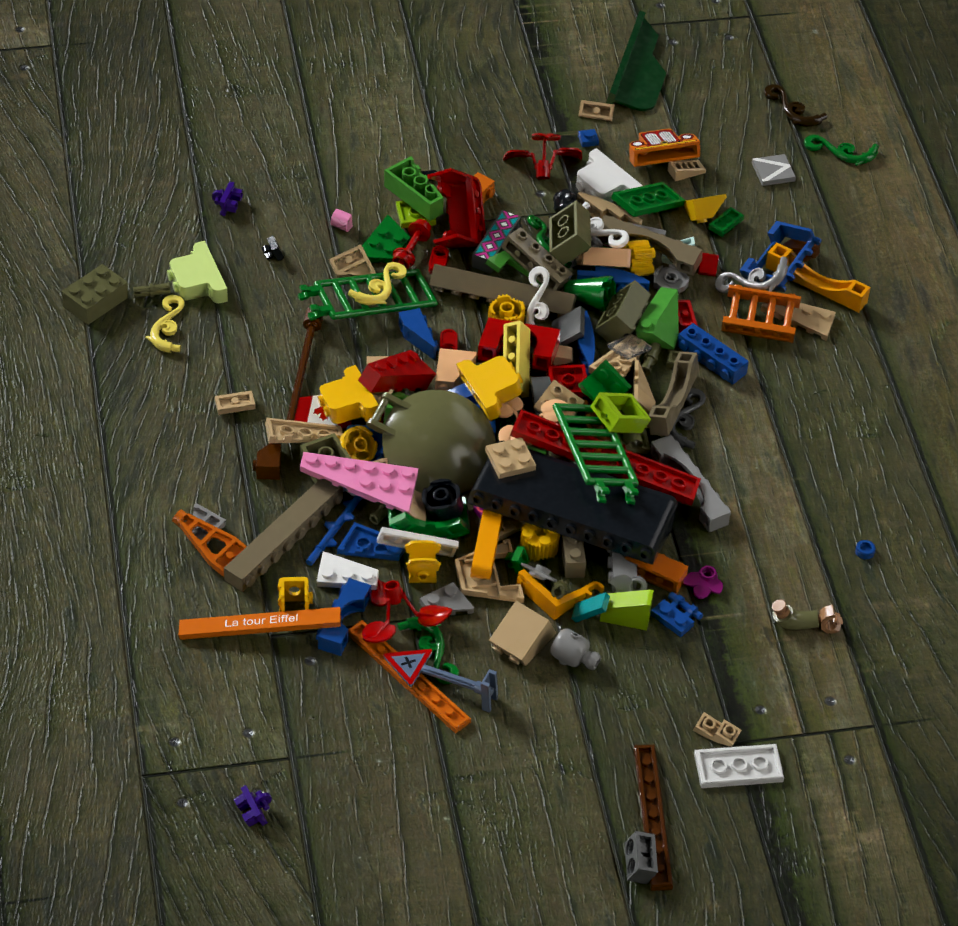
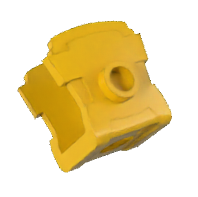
(422, 561)
(285, 595)

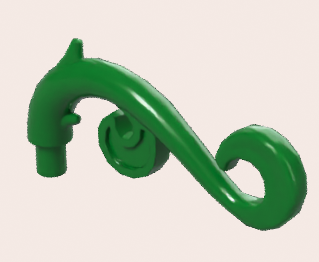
(842, 148)
(543, 240)
(424, 643)

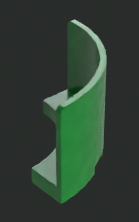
(450, 529)

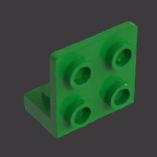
(605, 380)

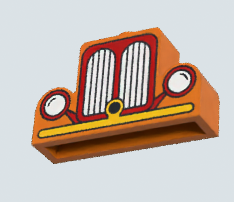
(662, 147)

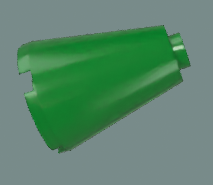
(592, 291)

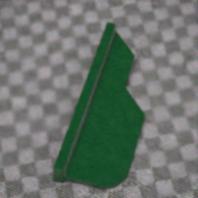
(639, 73)

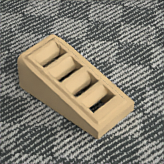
(681, 169)

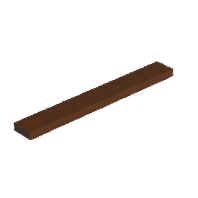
(653, 812)

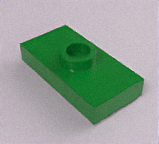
(726, 221)

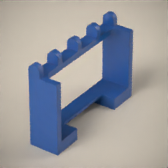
(777, 234)

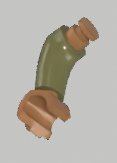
(793, 619)

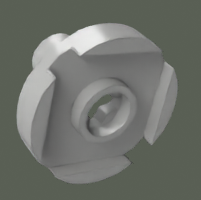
(661, 277)

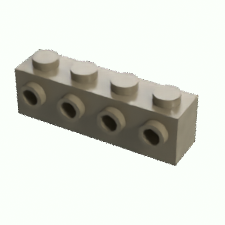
(532, 254)

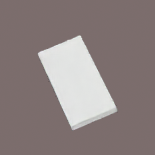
(738, 766)

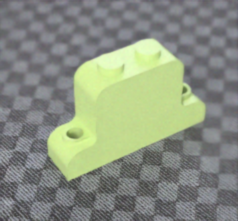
(197, 275)

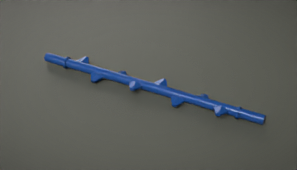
(333, 527)

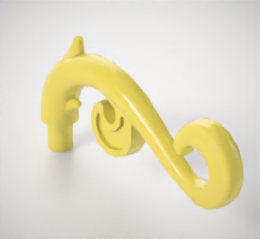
(377, 284)
(168, 326)

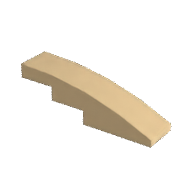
(601, 207)

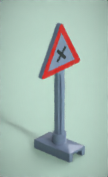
(412, 663)

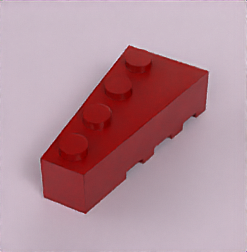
(397, 373)

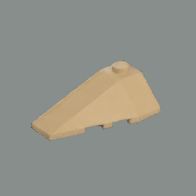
(641, 389)

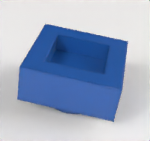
(588, 138)

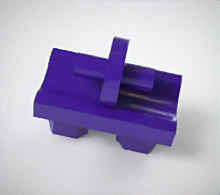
(227, 197)
(256, 803)

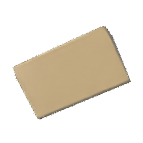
(596, 110)

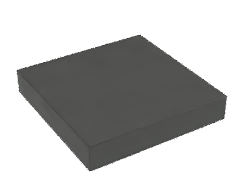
(571, 325)

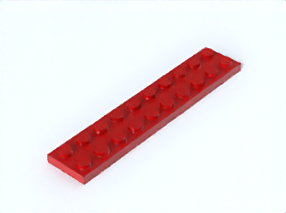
(649, 473)

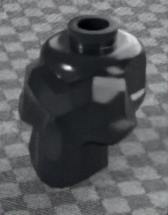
(563, 199)

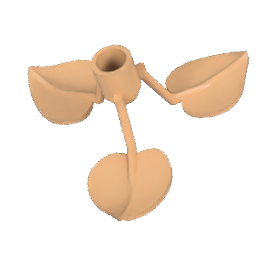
(516, 404)

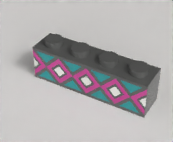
(494, 239)

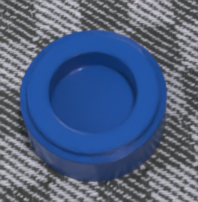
(865, 549)

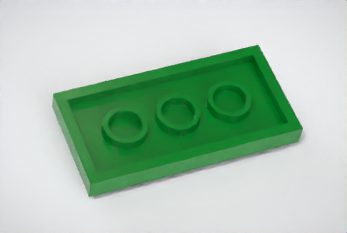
(648, 199)

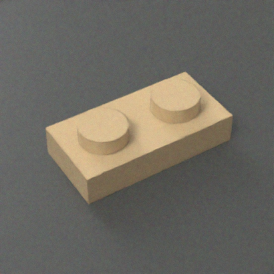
(234, 402)

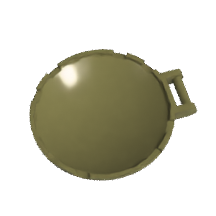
(436, 434)

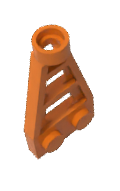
(216, 561)

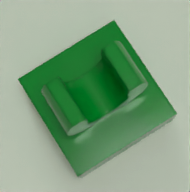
(516, 558)

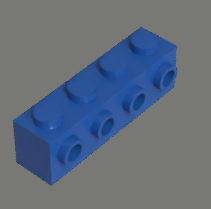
(713, 353)

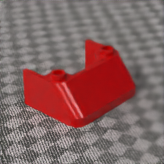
(464, 208)

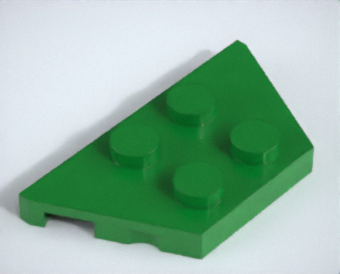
(385, 240)

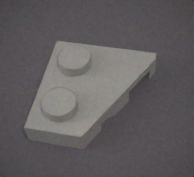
(209, 517)
(449, 597)

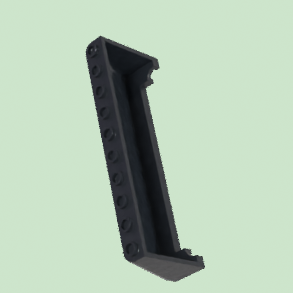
(562, 503)

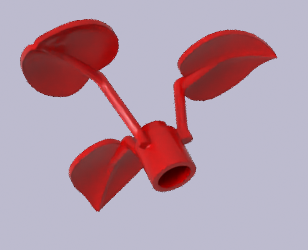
(543, 167)
(392, 593)

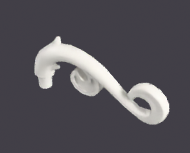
(598, 230)
(535, 304)

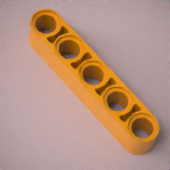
(486, 545)

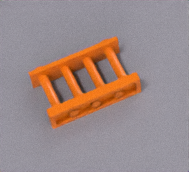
(761, 329)

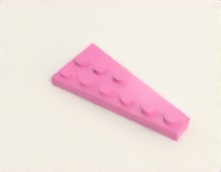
(370, 480)

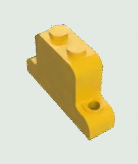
(491, 383)
(347, 398)

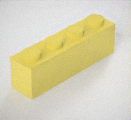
(517, 350)

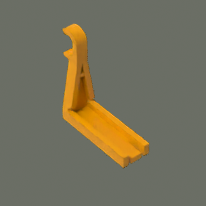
(548, 603)

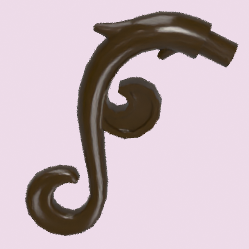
(797, 106)

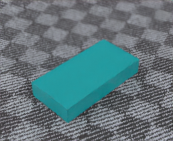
(590, 607)

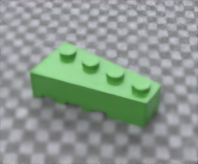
(414, 188)

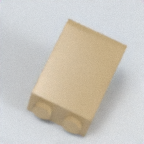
(521, 634)

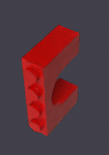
(543, 339)

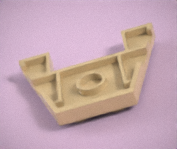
(487, 588)

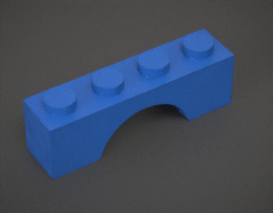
(352, 598)

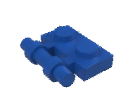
(674, 619)

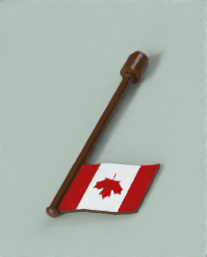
(308, 408)

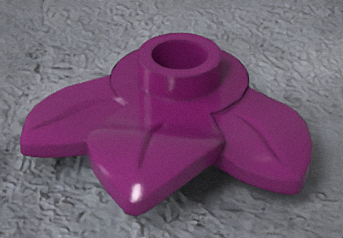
(704, 582)

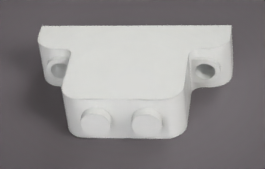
(603, 177)

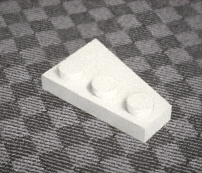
(336, 571)

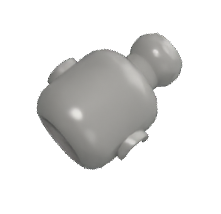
(573, 650)

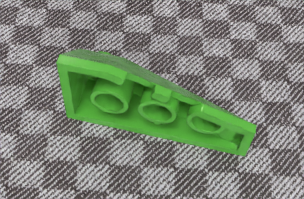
(661, 319)

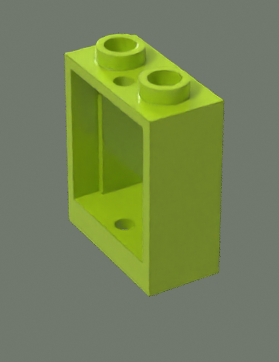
(633, 421)

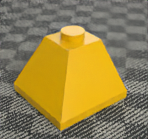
(703, 208)

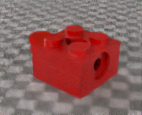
(569, 377)

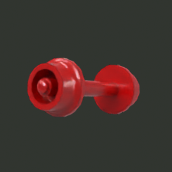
(419, 231)

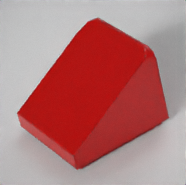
(708, 264)

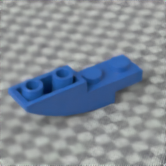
(621, 277)

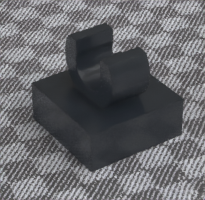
(272, 249)

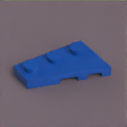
(362, 542)

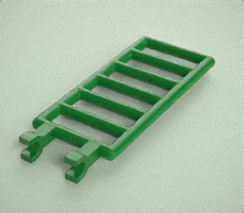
(327, 309)
(598, 483)

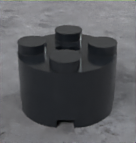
(442, 500)

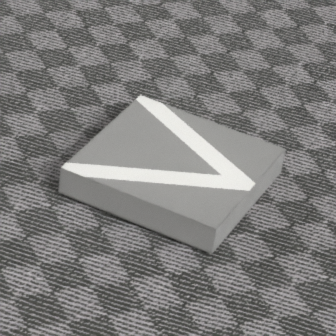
(773, 170)

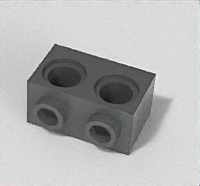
(641, 857)

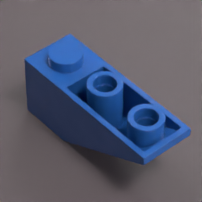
(415, 330)

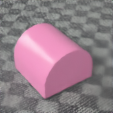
(341, 220)

